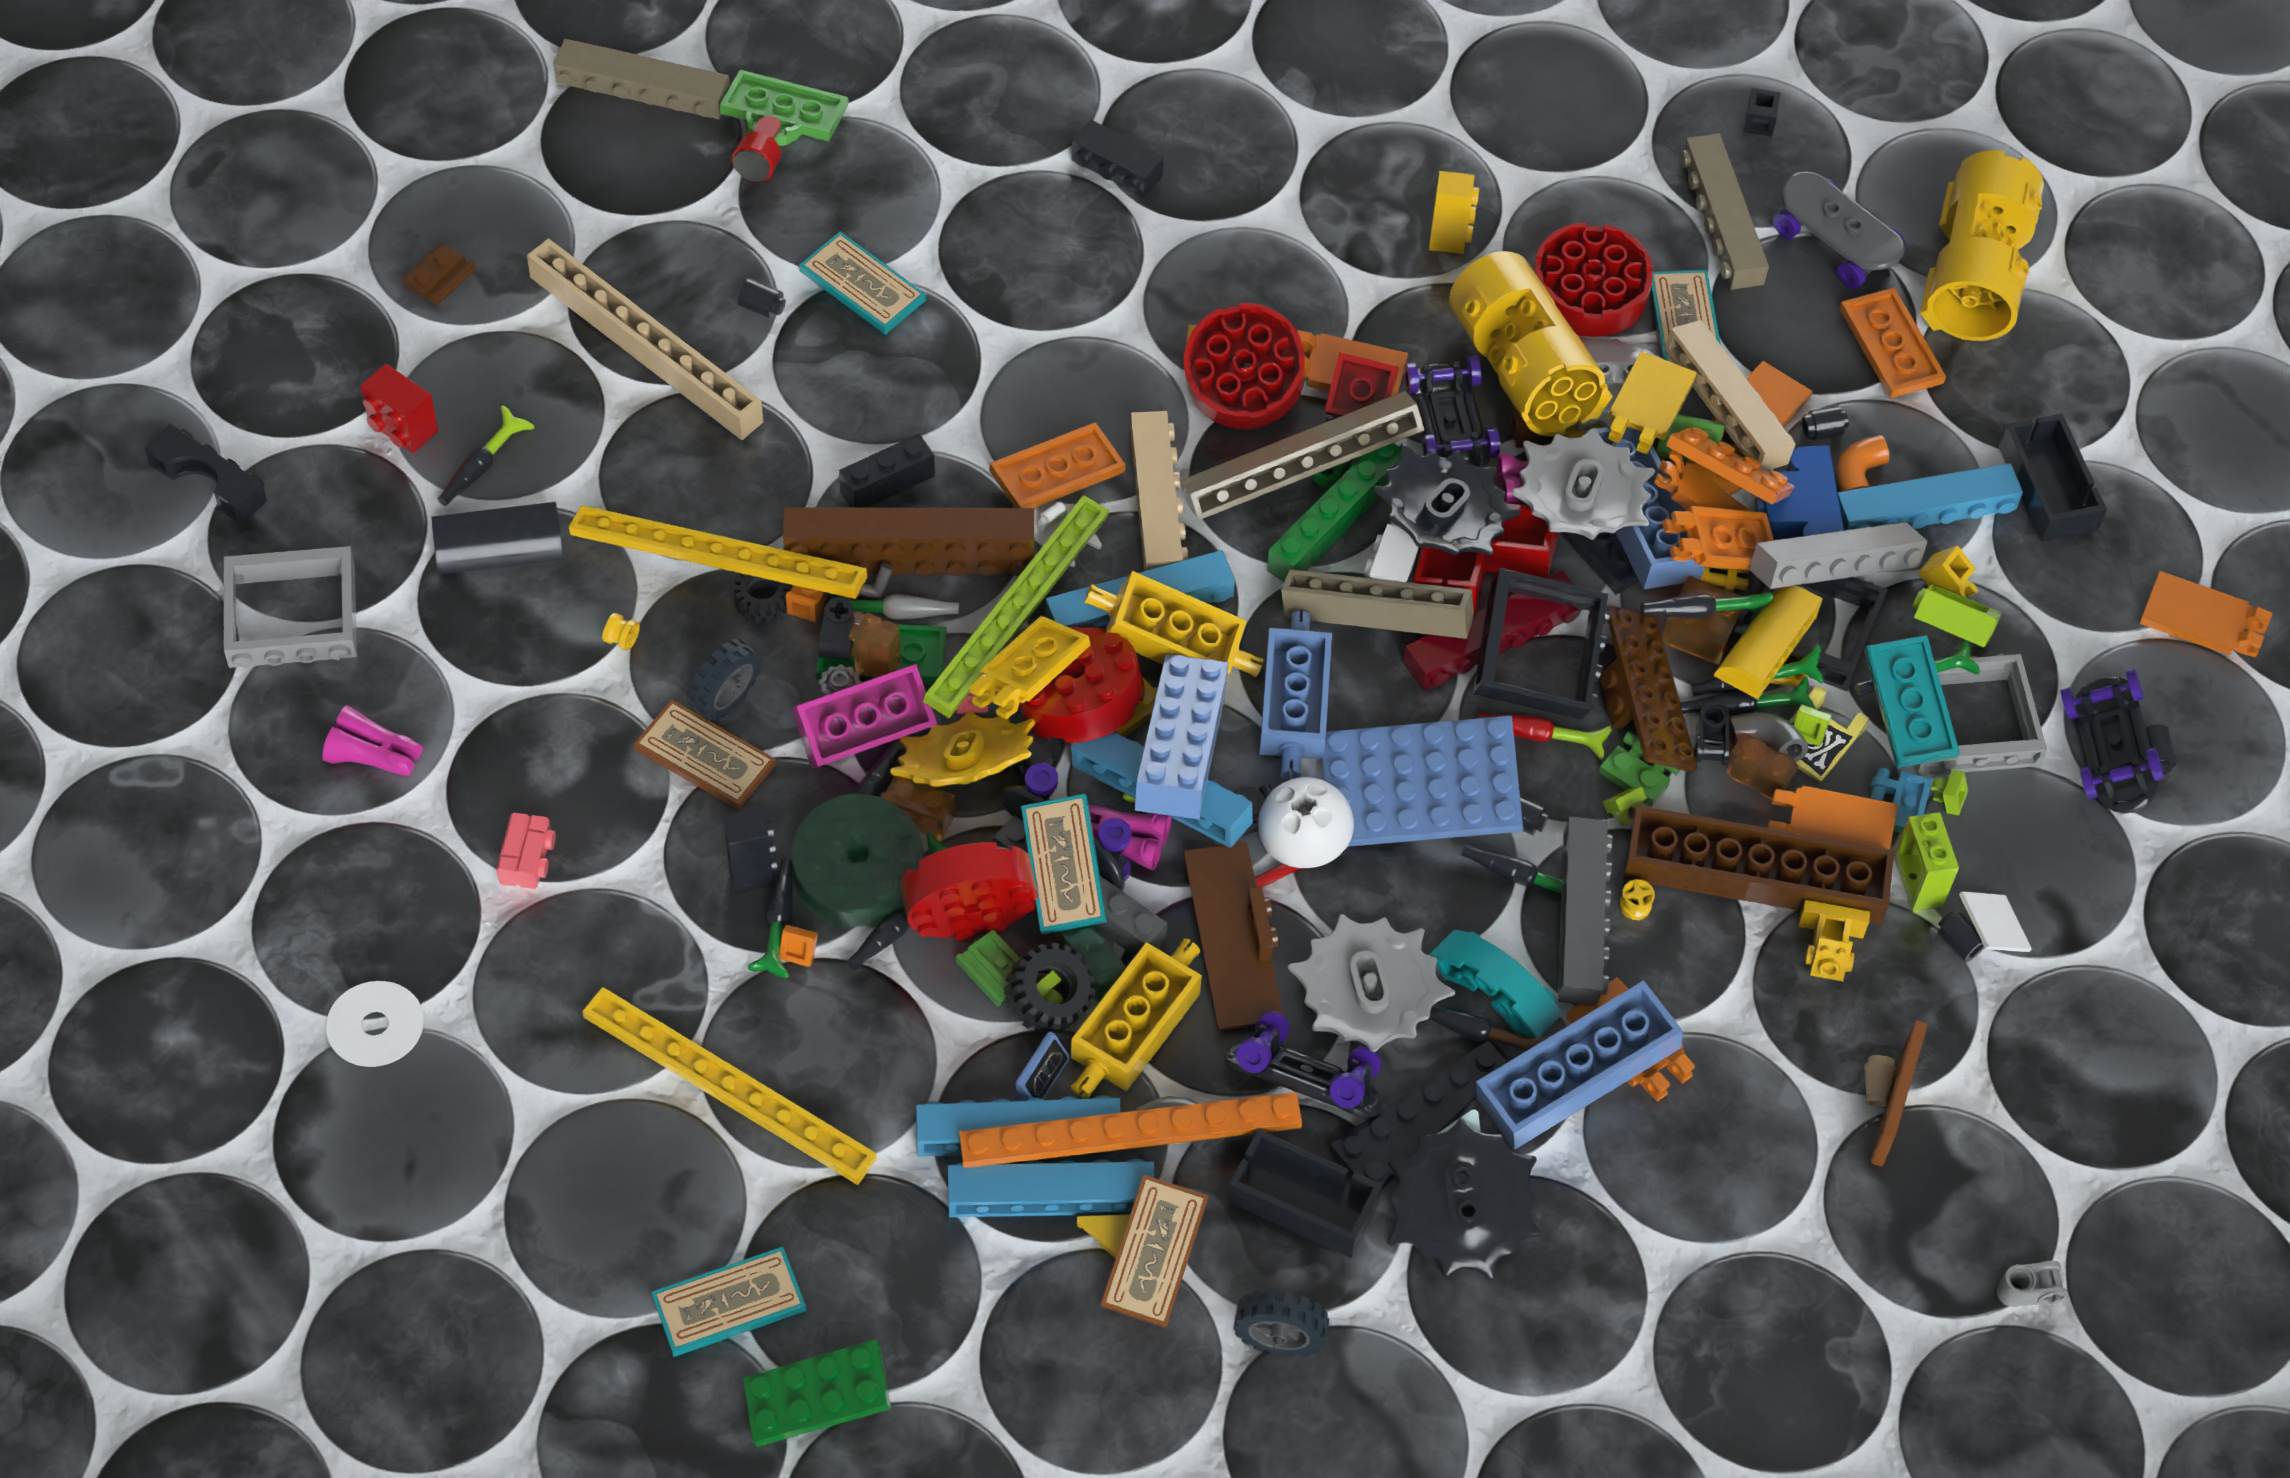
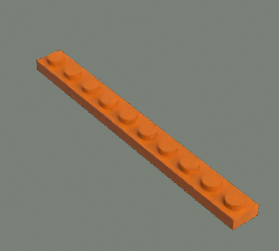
(1129, 1130)

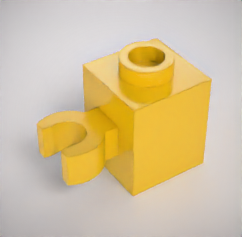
(1950, 570)

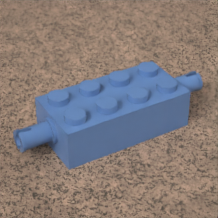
(1296, 694)

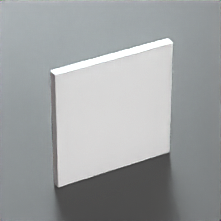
(1995, 921)

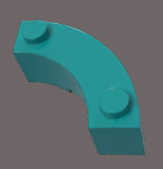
(1514, 991)

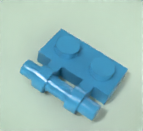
(1909, 793)

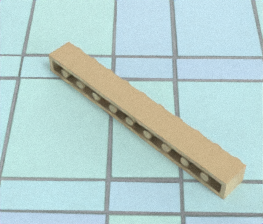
(645, 339)

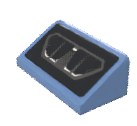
(1042, 1069)

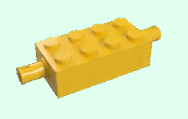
(1173, 623)
(1135, 1017)

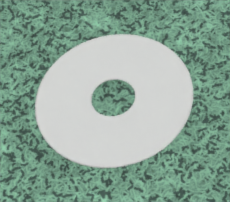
(359, 1048)

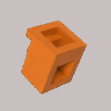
(805, 602)

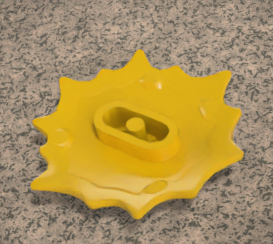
(964, 750)

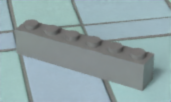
(1838, 555)

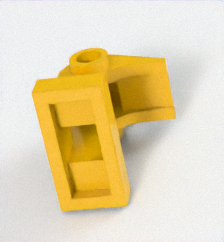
(1831, 946)

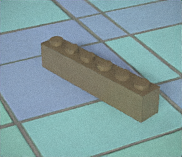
(640, 78)
(1724, 211)
(1379, 603)

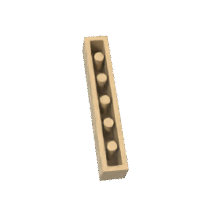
(1730, 395)
(1156, 489)

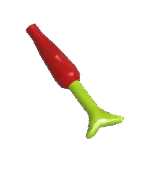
(1543, 730)

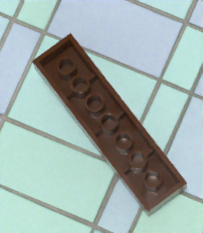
(915, 538)
(1756, 863)

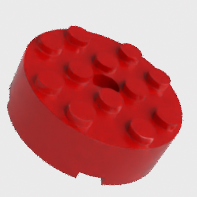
(1595, 277)
(1251, 394)
(1091, 693)
(969, 891)

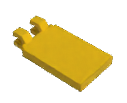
(1650, 399)
(1027, 665)

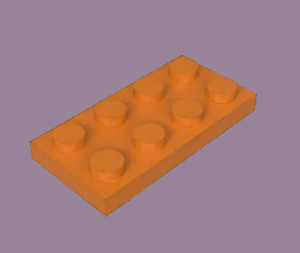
(1892, 343)
(1723, 461)
(1057, 467)

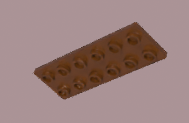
(1643, 689)
(1233, 934)

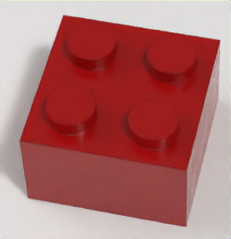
(1358, 384)
(399, 408)

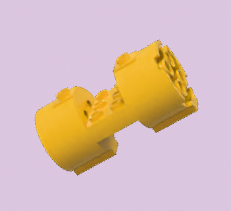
(1980, 273)
(1528, 344)

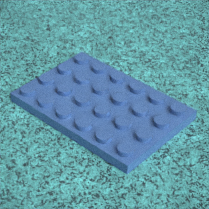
(1427, 779)

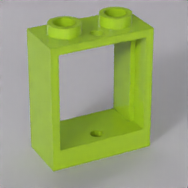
(1956, 614)
(1930, 858)

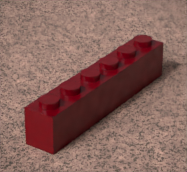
(1441, 657)

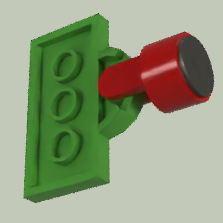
(776, 116)

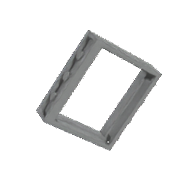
(290, 566)
(2001, 754)

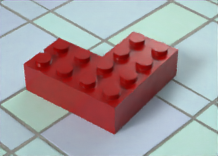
(1523, 548)

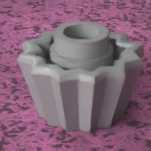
(838, 679)

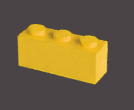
(1453, 212)

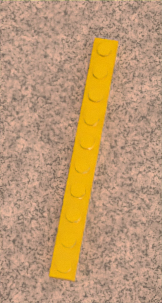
(718, 551)
(730, 1085)

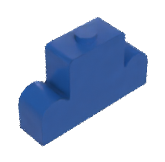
(1814, 500)

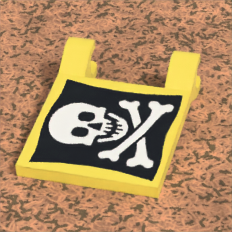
(1837, 740)

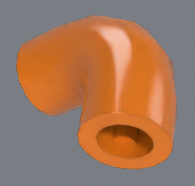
(1857, 460)

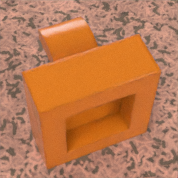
(798, 945)

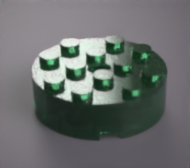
(847, 831)

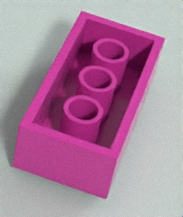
(863, 716)

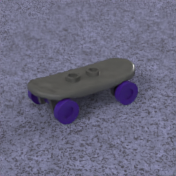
(1840, 224)

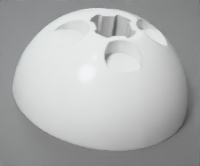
(1305, 836)

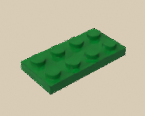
(816, 1393)

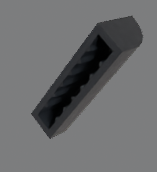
(497, 538)

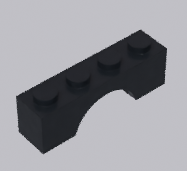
(179, 454)

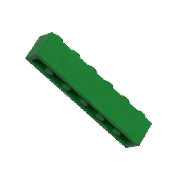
(1332, 513)

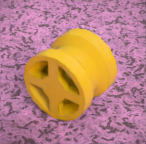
(621, 631)
(1642, 893)

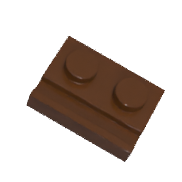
(439, 274)

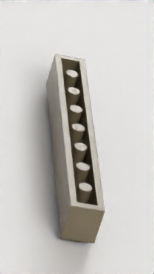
(1302, 455)

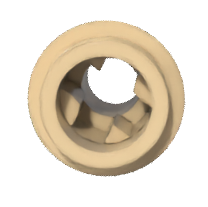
(1879, 1079)

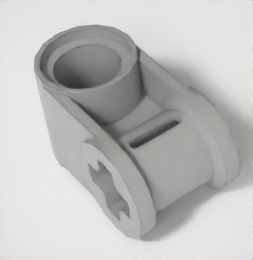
(2038, 1283)

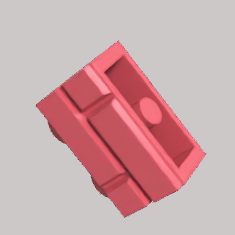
(524, 851)

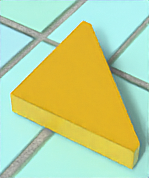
(1105, 1229)

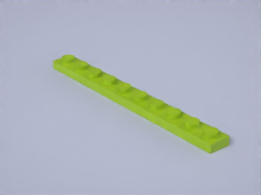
(1016, 605)

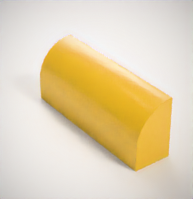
(1769, 640)

